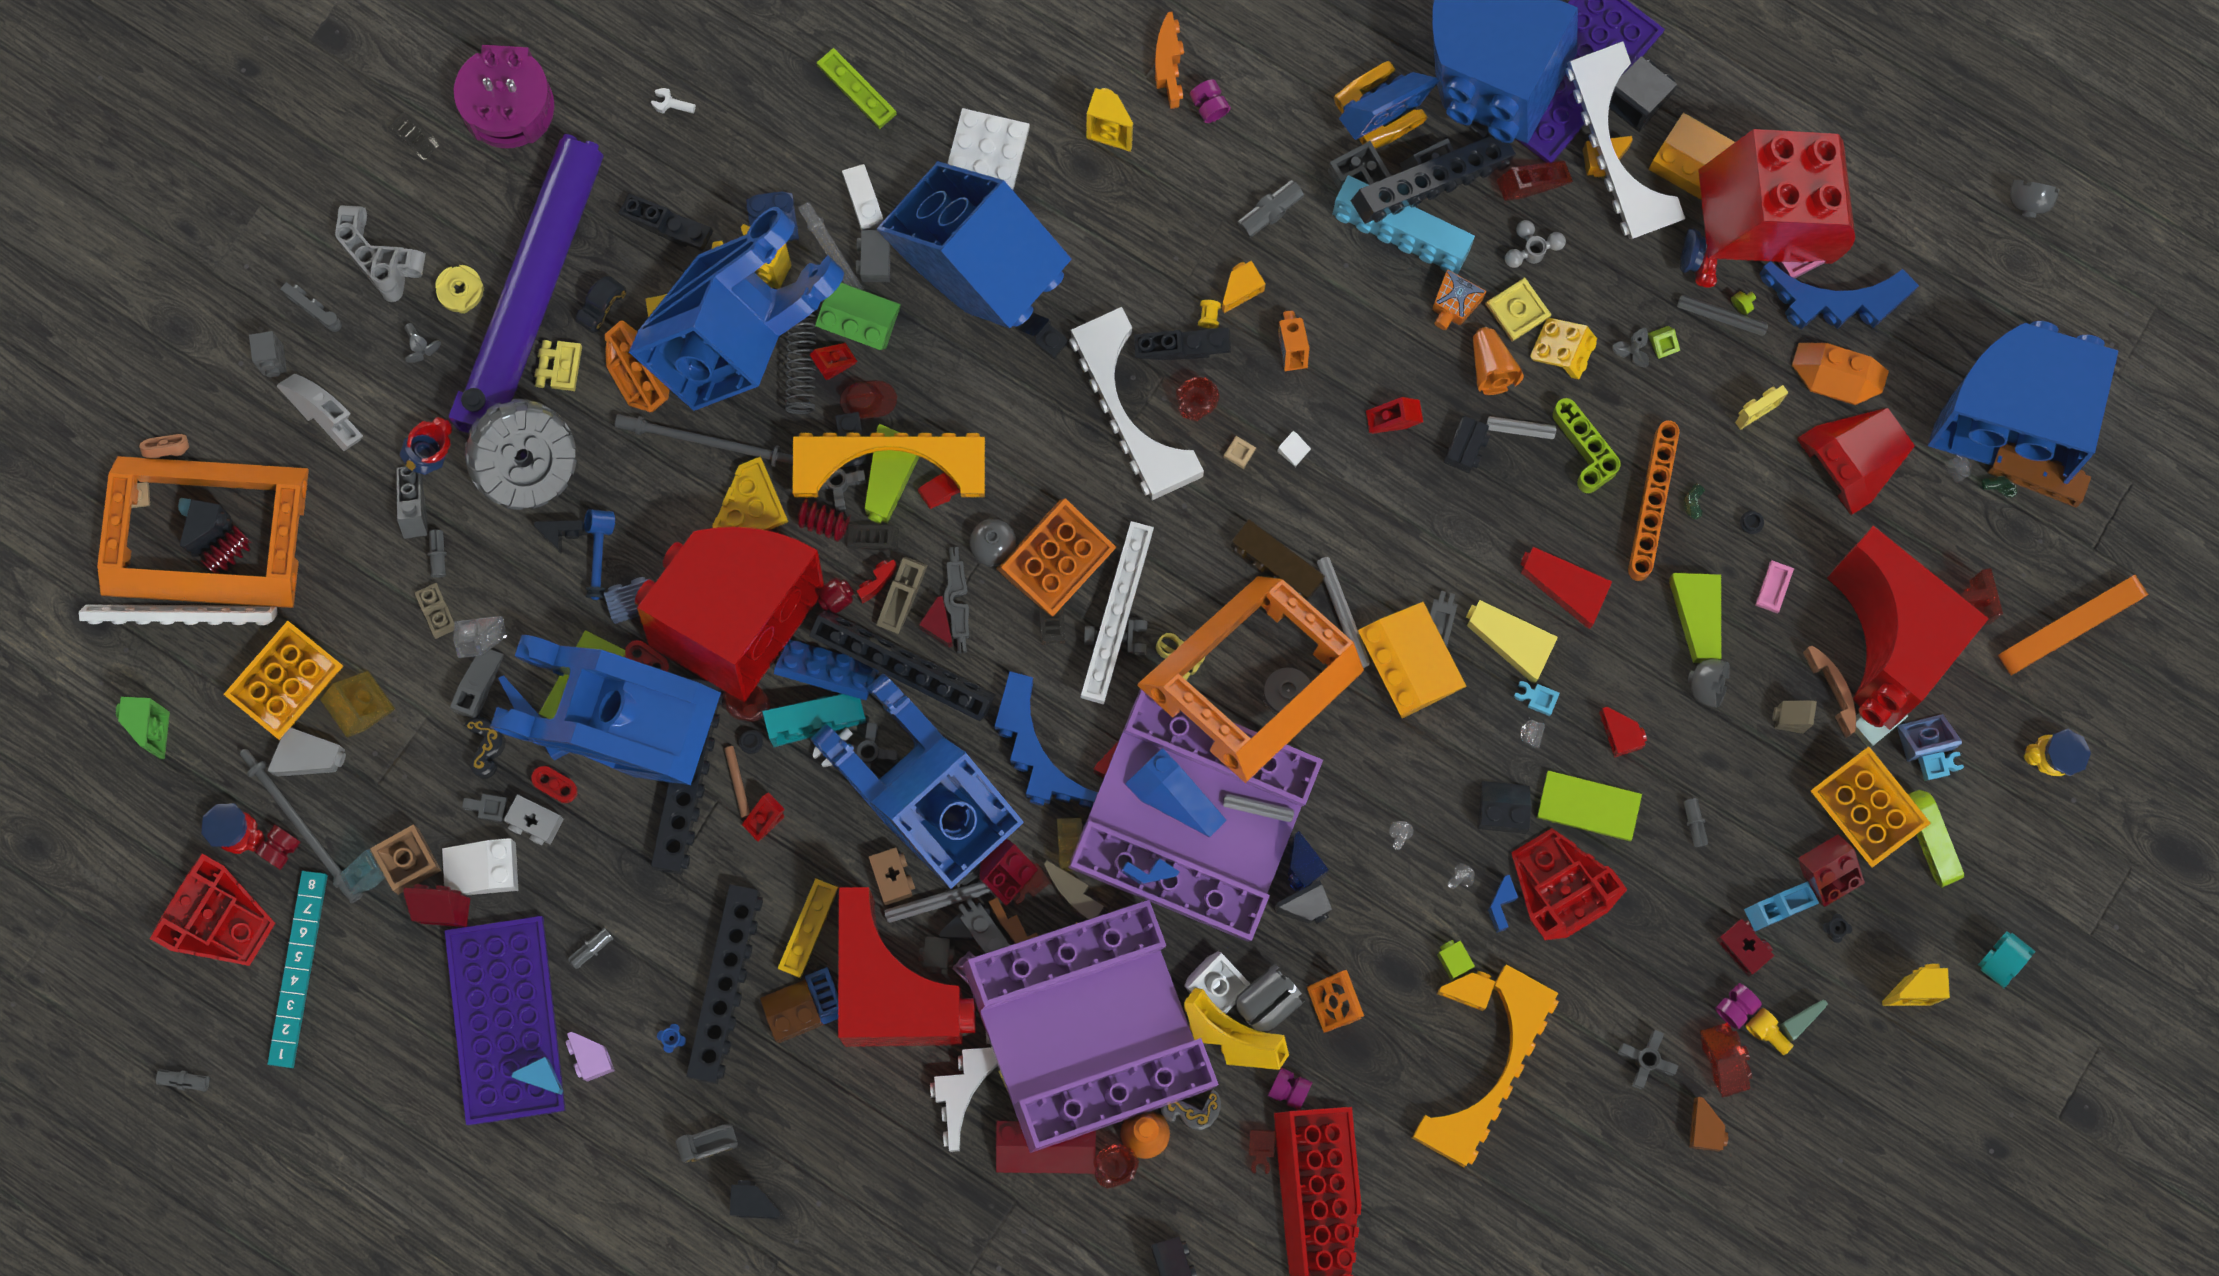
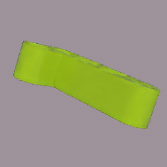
(1581, 443)
(1936, 842)

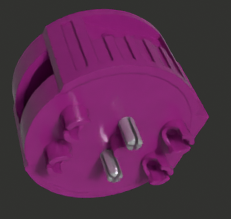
(504, 96)

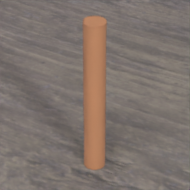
(737, 781)

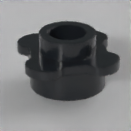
(1837, 920)

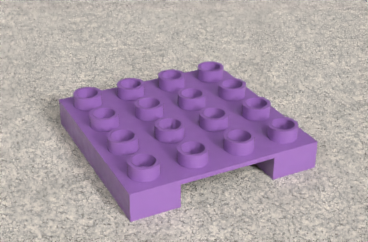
(1220, 876)
(1088, 1026)

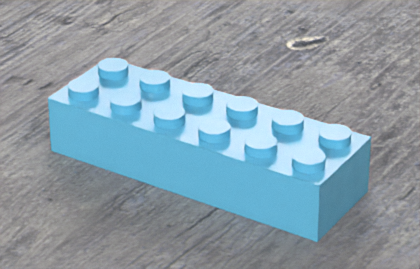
(1409, 230)

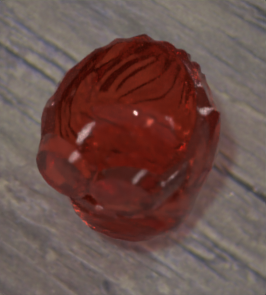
(1197, 398)
(751, 709)
(1115, 1165)

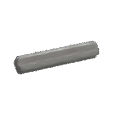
(1521, 427)
(1258, 807)

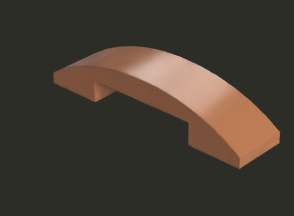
(1819, 661)

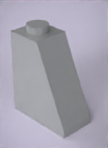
(305, 754)

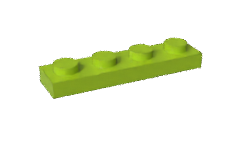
(856, 88)

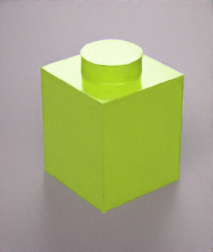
(1455, 959)

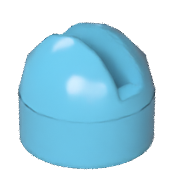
(184, 506)

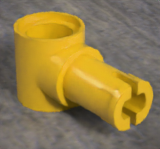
(1765, 1027)

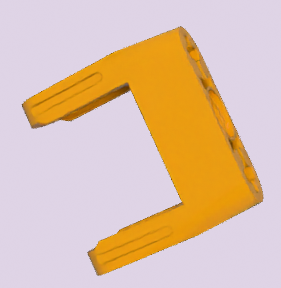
(1363, 84)

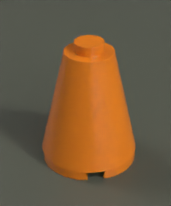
(1494, 363)
(1146, 1134)

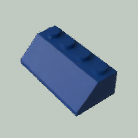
(1386, 103)

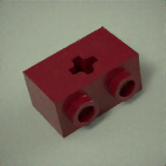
(1733, 942)

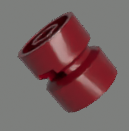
(277, 847)

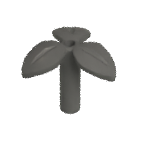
(1638, 340)
(419, 345)

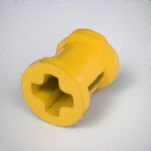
(1209, 314)

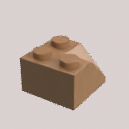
(405, 859)

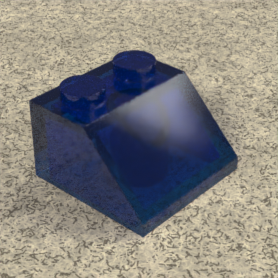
(1304, 864)

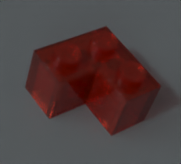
(1727, 1059)

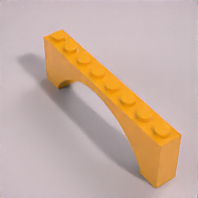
(820, 457)
(1526, 1008)

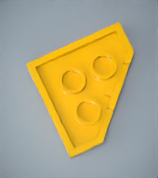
(751, 500)

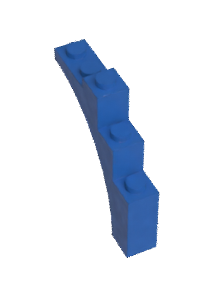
(1837, 306)
(1046, 779)

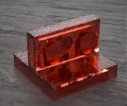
(1984, 595)

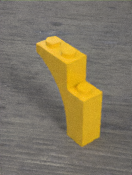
(1238, 1042)

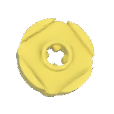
(457, 276)

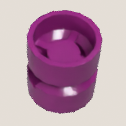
(1209, 100)
(1738, 1006)
(1290, 1089)

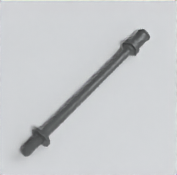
(640, 426)
(257, 770)

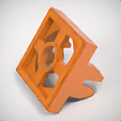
(1316, 993)

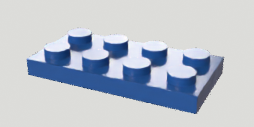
(825, 669)

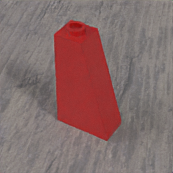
(1568, 585)

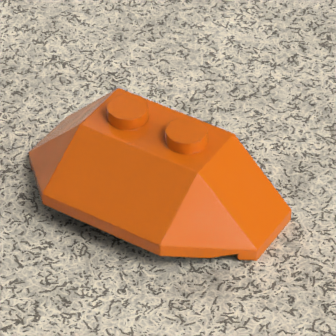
(1839, 372)
(634, 380)

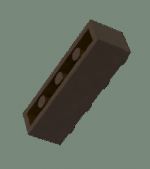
(1276, 559)

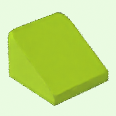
(1664, 341)

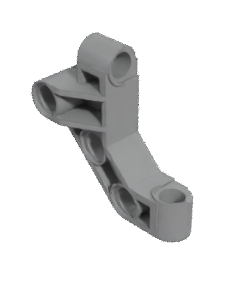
(387, 264)

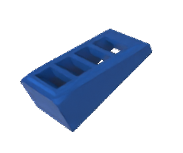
(825, 1015)

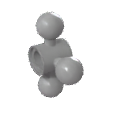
(1525, 230)

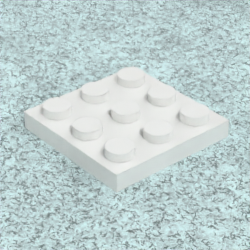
(989, 145)

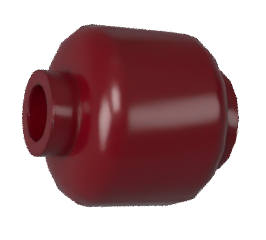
(836, 595)

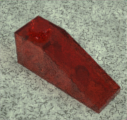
(1533, 179)

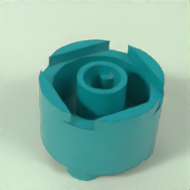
(2007, 960)

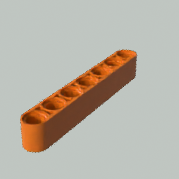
(1658, 490)
(2073, 625)

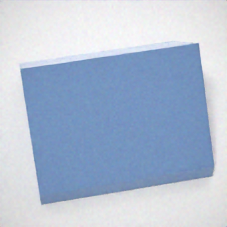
(1928, 737)

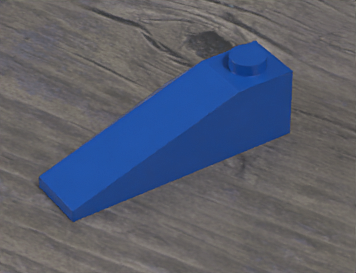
(1174, 793)

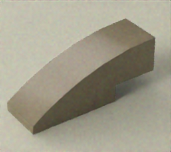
(901, 594)
(1073, 892)

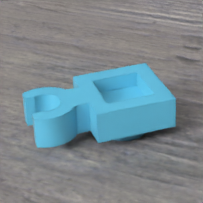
(1541, 699)
(1938, 766)

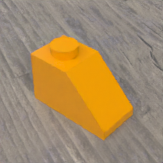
(1590, 154)
(1243, 285)
(1470, 990)

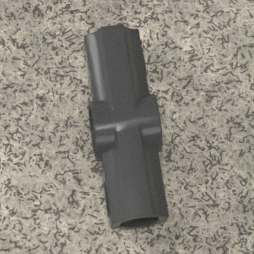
(1270, 209)

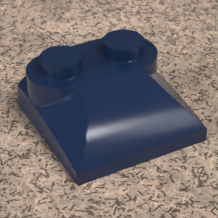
(759, 203)

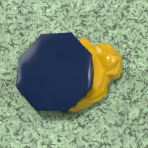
(2059, 753)

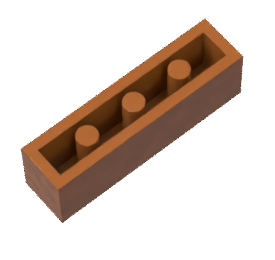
(2030, 475)

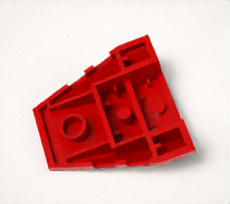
(1859, 454)
(1563, 885)
(213, 917)

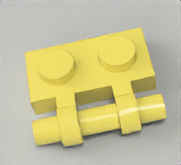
(565, 365)

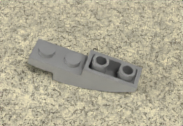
(323, 407)

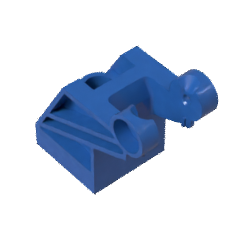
(724, 320)
(617, 712)
(932, 796)

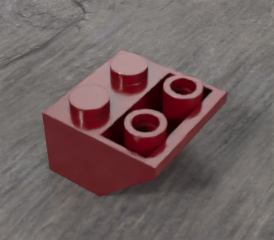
(1831, 870)
(1006, 871)
(437, 905)

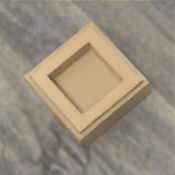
(1239, 452)

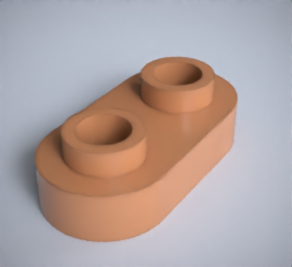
(164, 445)

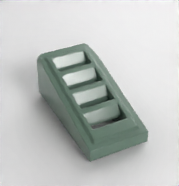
(1797, 1024)

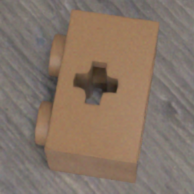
(881, 865)

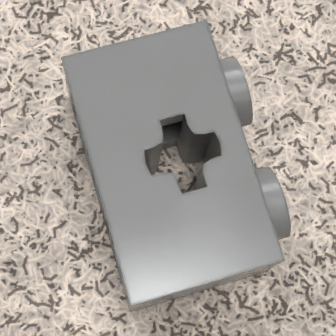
(523, 810)

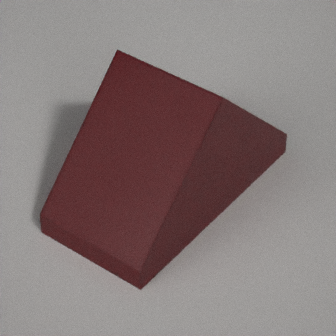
(936, 623)

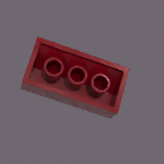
(1070, 1156)

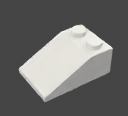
(481, 867)

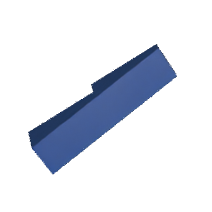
(522, 705)

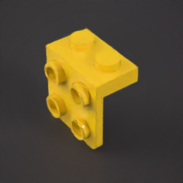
(1564, 346)

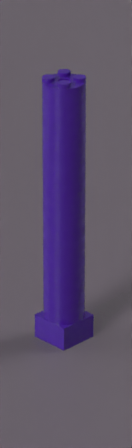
(532, 277)

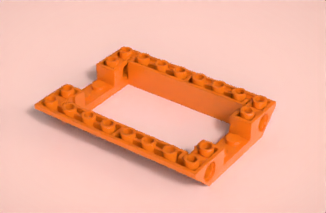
(281, 577)
(1231, 745)

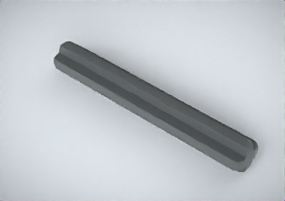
(1722, 315)

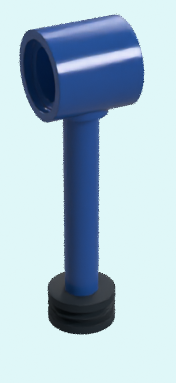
(600, 524)

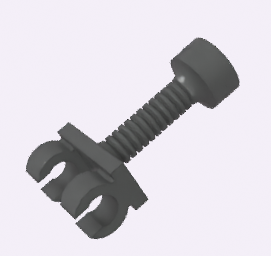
(1091, 636)

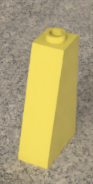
(1512, 638)

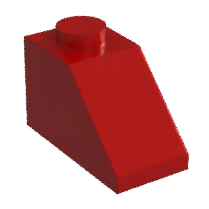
(1395, 415)
(1622, 732)

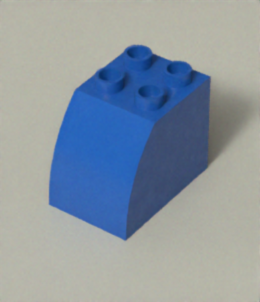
(1502, 60)
(976, 243)
(2031, 392)

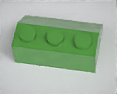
(859, 316)
(145, 723)

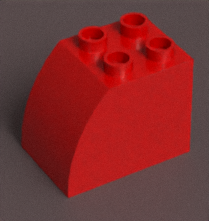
(1778, 198)
(730, 603)

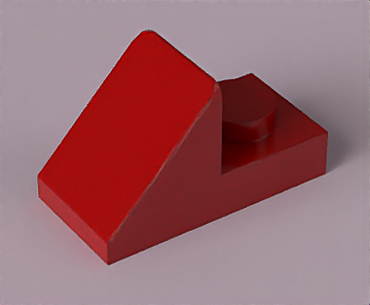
(833, 359)
(764, 817)

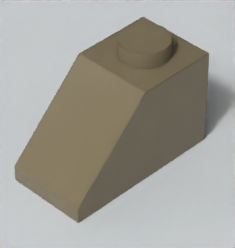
(1794, 715)

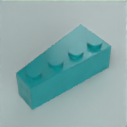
(805, 718)

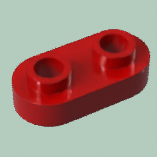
(648, 657)
(555, 784)

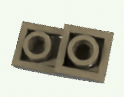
(435, 610)

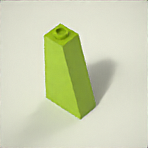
(887, 479)
(1700, 612)

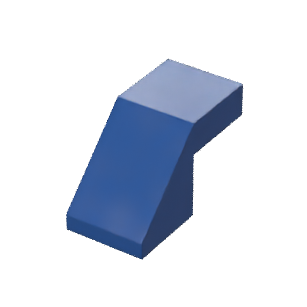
(1159, 871)
(1505, 894)

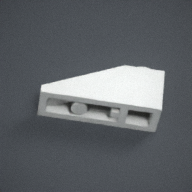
(863, 197)

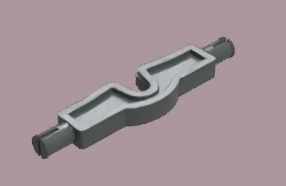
(958, 612)

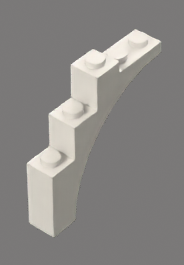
(958, 1090)

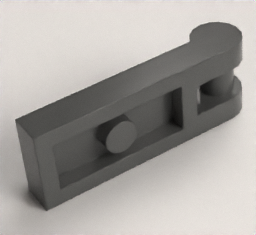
(312, 307)

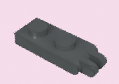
(1443, 615)
(982, 927)

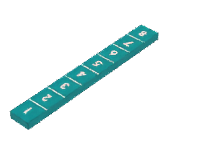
(297, 969)

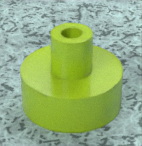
(1743, 302)

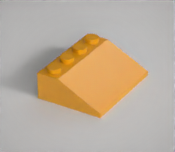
(1686, 151)
(1412, 659)
(283, 680)
(1870, 806)

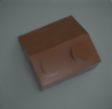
(791, 1011)

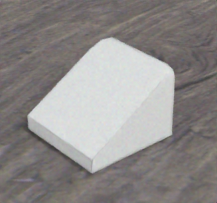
(1293, 448)

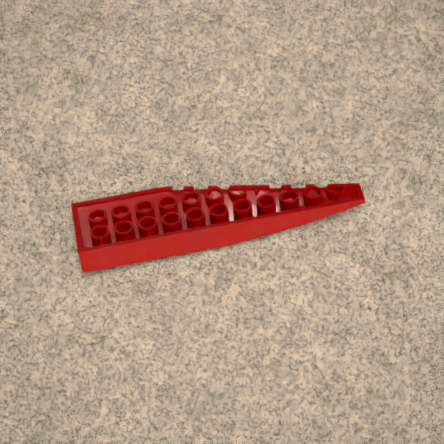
(1319, 1190)

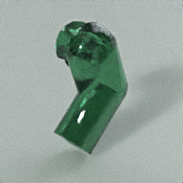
(2001, 484)
(1691, 502)

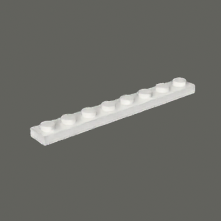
(178, 613)
(1117, 613)

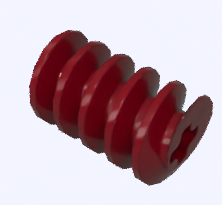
(823, 521)
(226, 551)

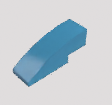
(1781, 906)

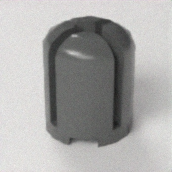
(1268, 1000)

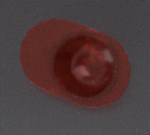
(869, 399)

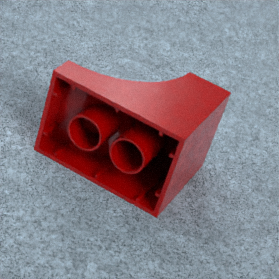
(1909, 625)
(884, 999)

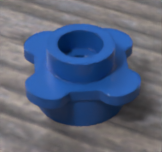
(664, 1036)

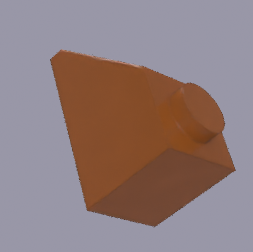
(1706, 1128)

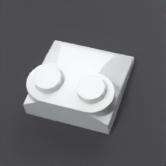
(1218, 980)

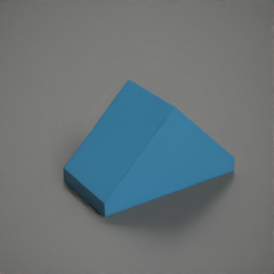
(540, 1075)

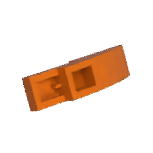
(1167, 57)

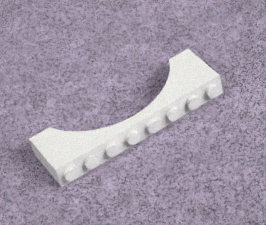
(1594, 81)
(1158, 465)

